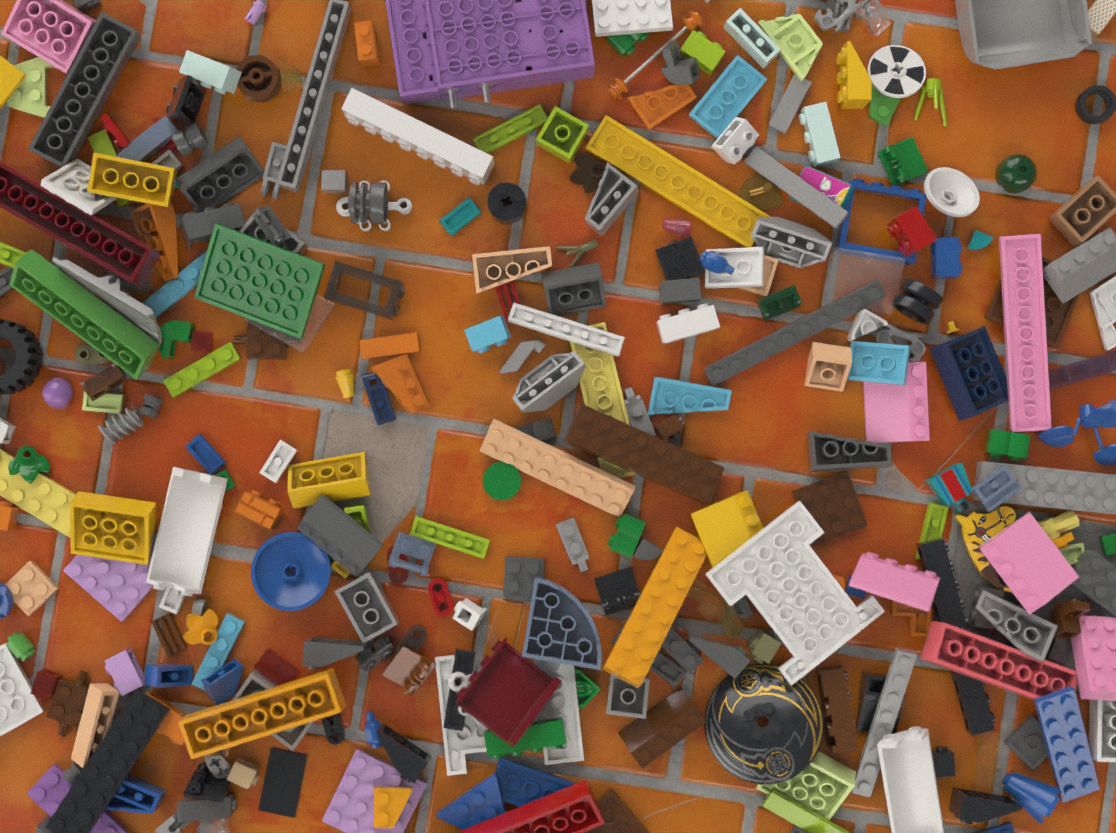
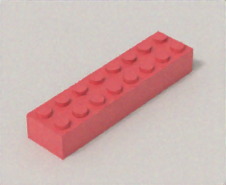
(994, 662)

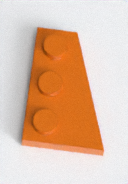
(659, 105)
(402, 381)

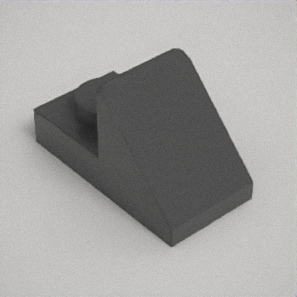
(540, 430)

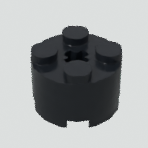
(502, 193)

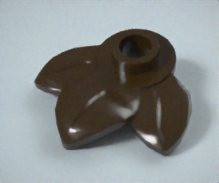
(585, 173)

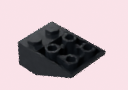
(869, 696)

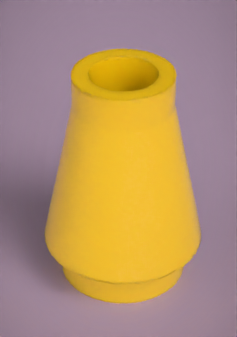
(345, 380)

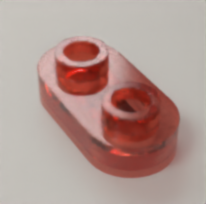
(391, 570)

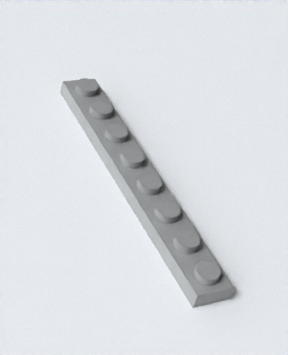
(883, 719)

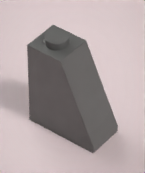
(197, 809)

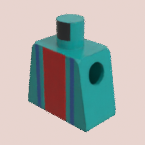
(951, 486)

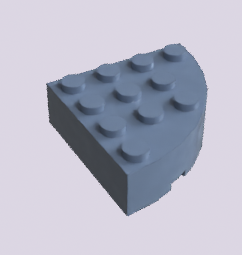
(560, 628)

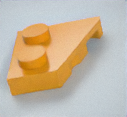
(389, 804)

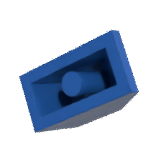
(168, 675)
(223, 682)

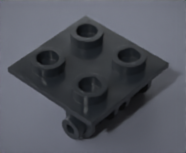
(617, 590)
(206, 786)

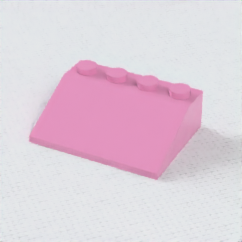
(49, 30)
(898, 411)
(1029, 562)
(895, 581)

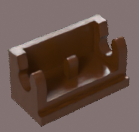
(103, 382)

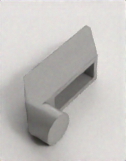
(521, 354)

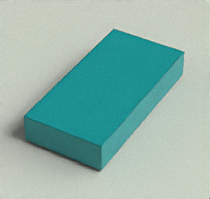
(460, 216)

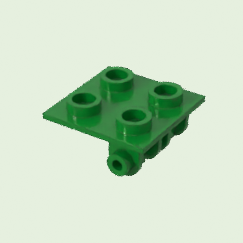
(902, 161)

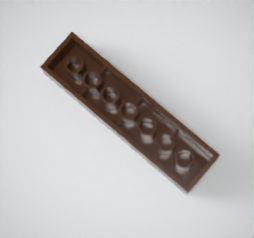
(643, 454)

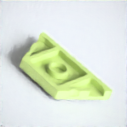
(796, 40)

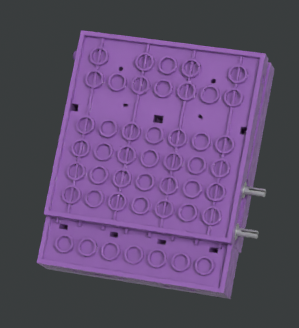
(486, 46)

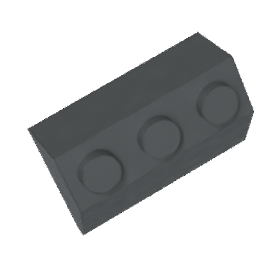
(574, 289)

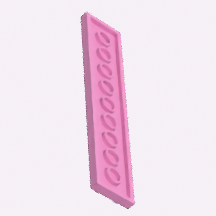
(1025, 333)

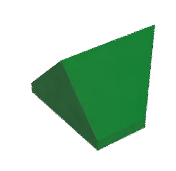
(586, 687)

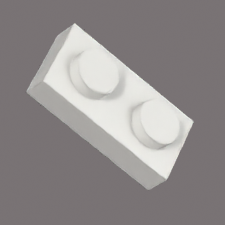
(278, 461)

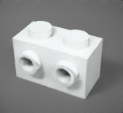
(735, 140)

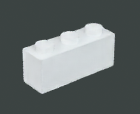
(687, 323)

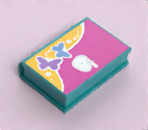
(831, 187)

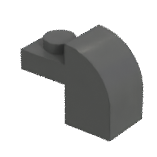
(676, 69)

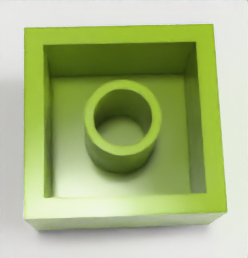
(562, 134)

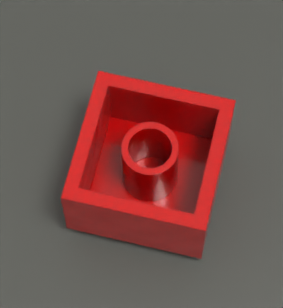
(911, 231)

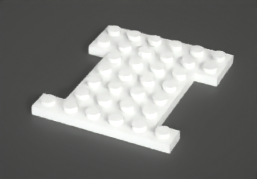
(793, 591)
(471, 740)

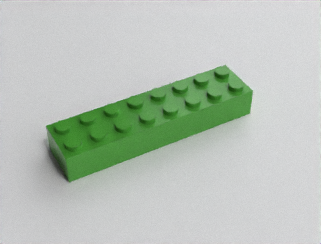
(83, 314)

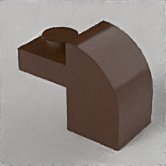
(1067, 616)

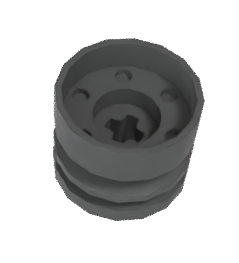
(367, 203)

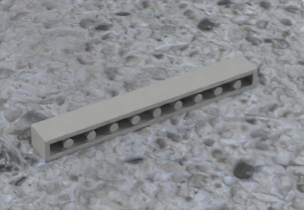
(314, 95)

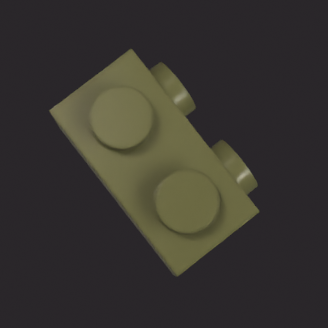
(762, 646)

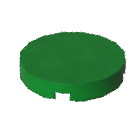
(501, 481)

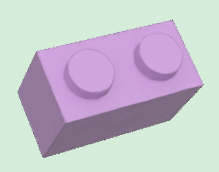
(125, 671)

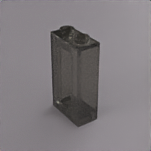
(388, 312)

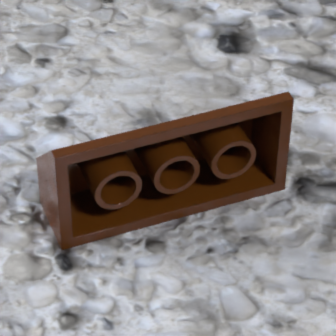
(663, 727)

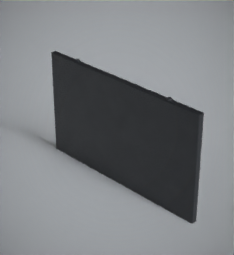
(282, 782)

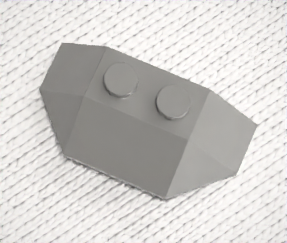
(790, 241)
(549, 382)

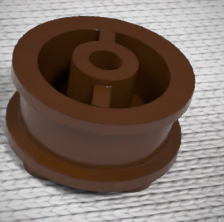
(259, 78)

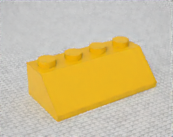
(131, 180)
(333, 477)

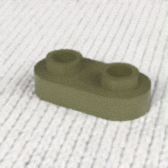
(93, 356)

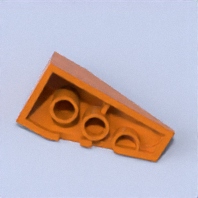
(159, 230)

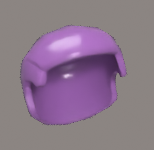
(58, 393)

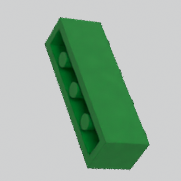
(538, 736)

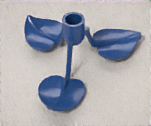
(1089, 418)

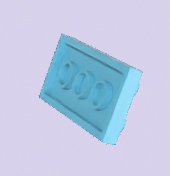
(727, 97)

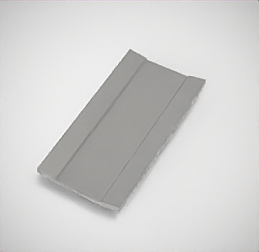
(114, 297)

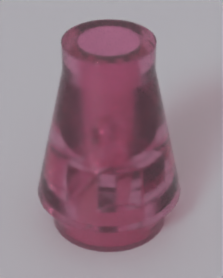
(677, 226)

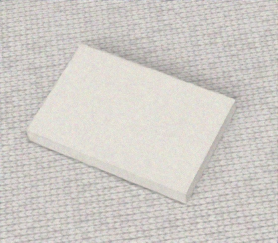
(748, 268)

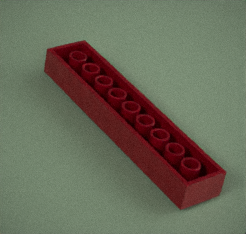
(75, 227)

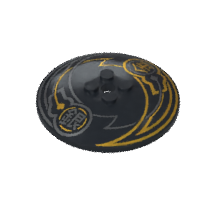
(770, 752)

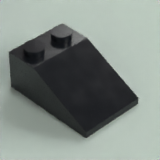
(186, 101)
(404, 754)
(980, 806)

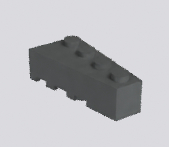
(840, 453)

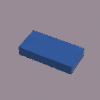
(205, 454)

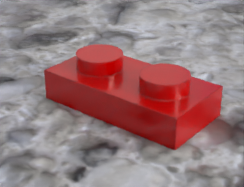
(111, 127)

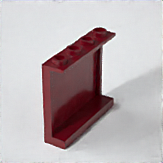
(507, 693)

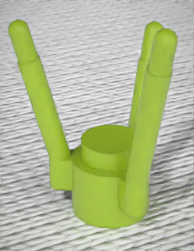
(933, 90)

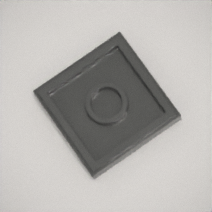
(1028, 742)

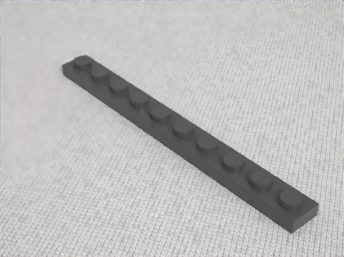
(795, 332)

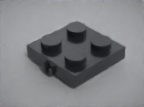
(680, 260)

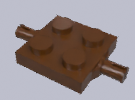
(261, 345)
(68, 702)

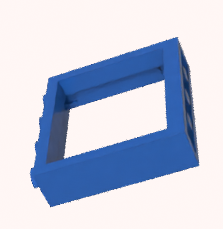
(878, 188)

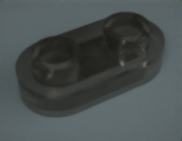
(411, 640)

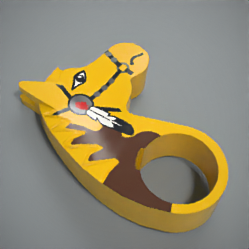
(977, 530)

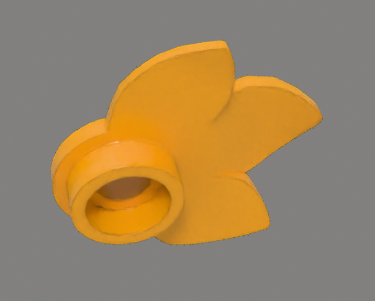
(199, 625)

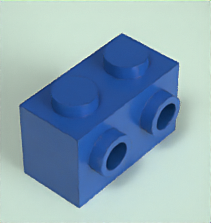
(945, 258)

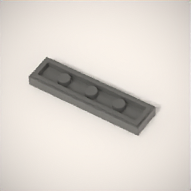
(663, 666)

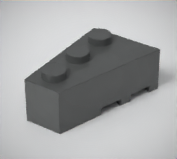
(201, 225)

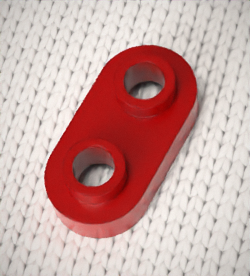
(439, 597)

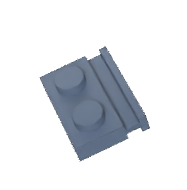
(996, 488)

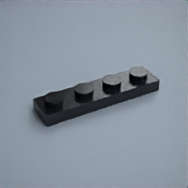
(463, 663)

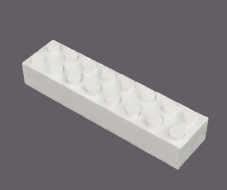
(418, 137)

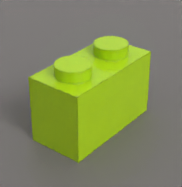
(706, 52)

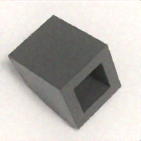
(646, 550)

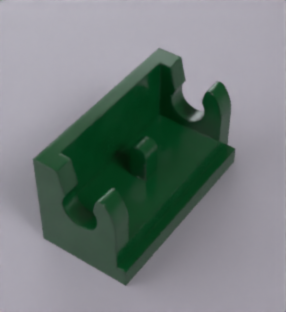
(779, 302)

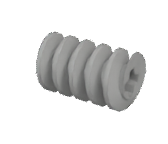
(123, 425)

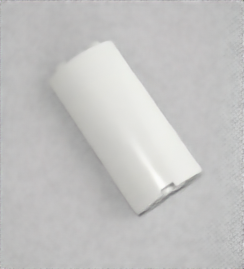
(186, 531)
(910, 782)

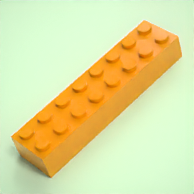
(656, 608)
(262, 713)

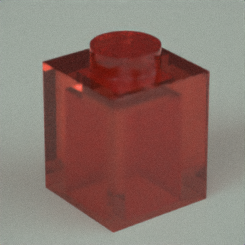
(45, 684)

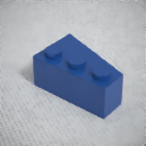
(137, 796)

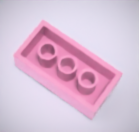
(1096, 657)

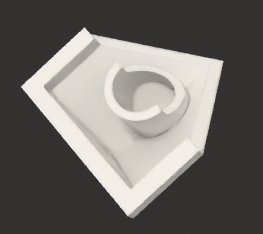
(865, 323)

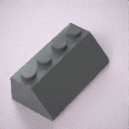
(221, 176)
(340, 536)

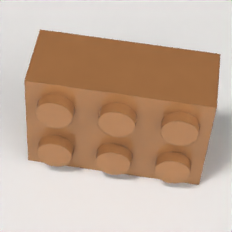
(1085, 211)

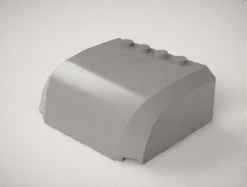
(1022, 31)

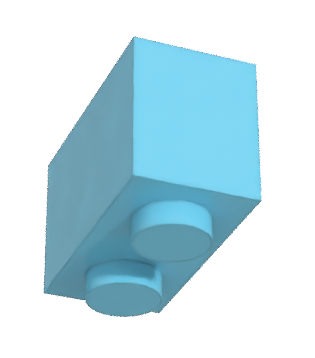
(488, 334)

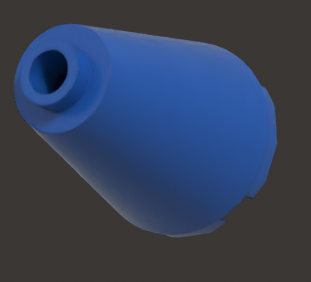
(1033, 795)

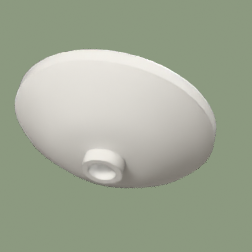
(951, 192)

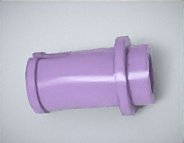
(255, 12)

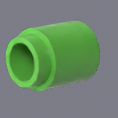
(21, 646)

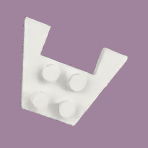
(1104, 306)

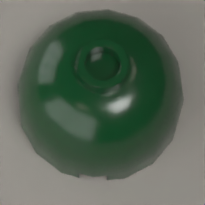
(1016, 173)

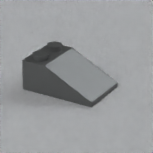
(324, 651)
(727, 656)

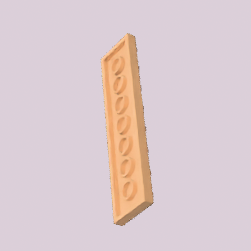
(557, 468)

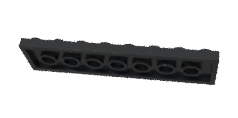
(109, 765)

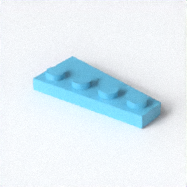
(678, 396)

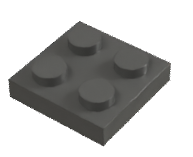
(521, 574)

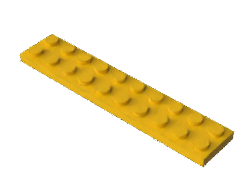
(675, 181)

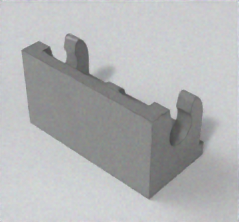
(171, 825)

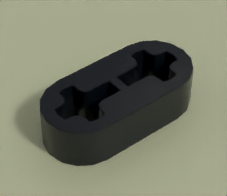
(328, 728)

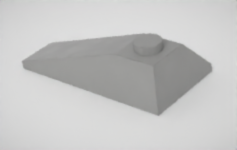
(1024, 630)

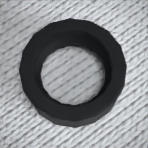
(1106, 94)

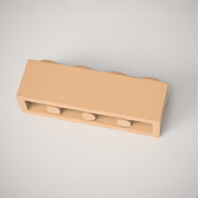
(94, 721)

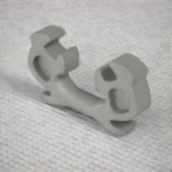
(827, 22)
(917, 347)

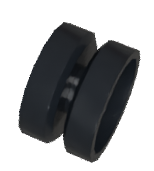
(917, 301)

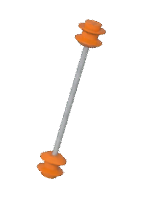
(620, 85)

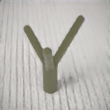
(575, 249)

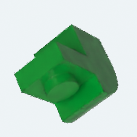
(173, 332)

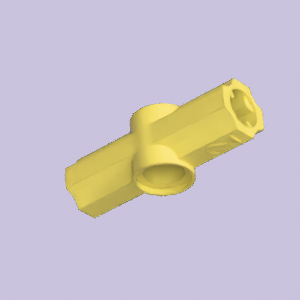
(1056, 525)

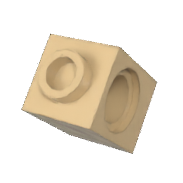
(244, 773)

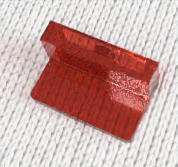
(276, 668)

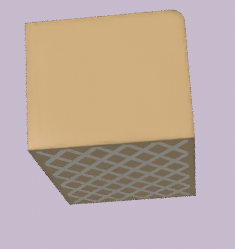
(1099, 15)

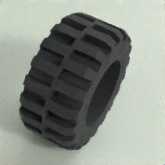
(26, 359)

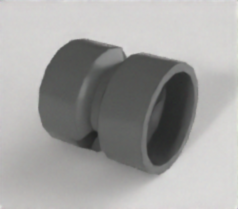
(190, 139)

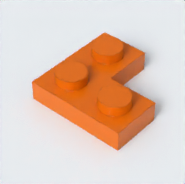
(919, 619)

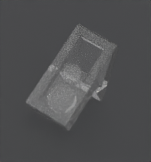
(874, 16)

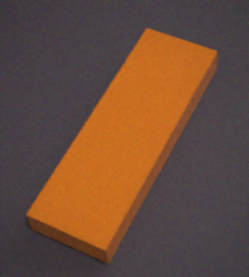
(389, 346)

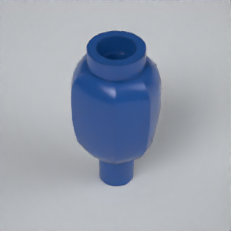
(715, 262)
(371, 727)

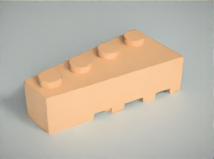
(505, 266)

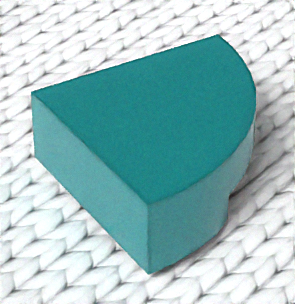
(979, 240)

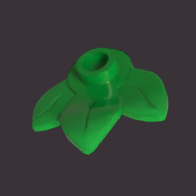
(29, 466)

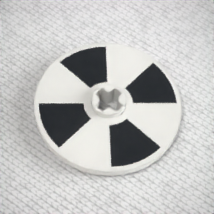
(902, 59)

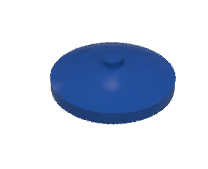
(290, 572)

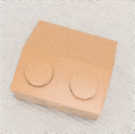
(828, 366)

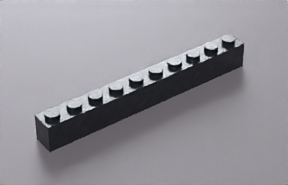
(949, 609)

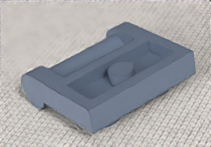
(412, 547)

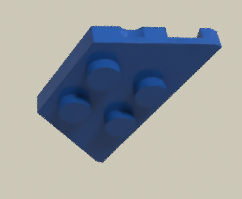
(475, 805)

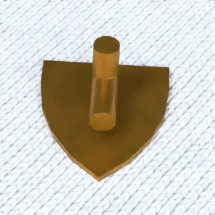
(761, 193)

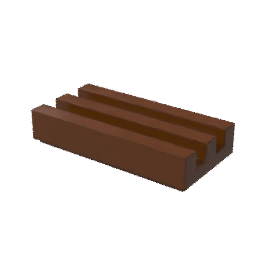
(155, 623)

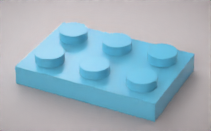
(879, 363)

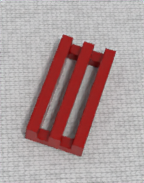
(505, 287)

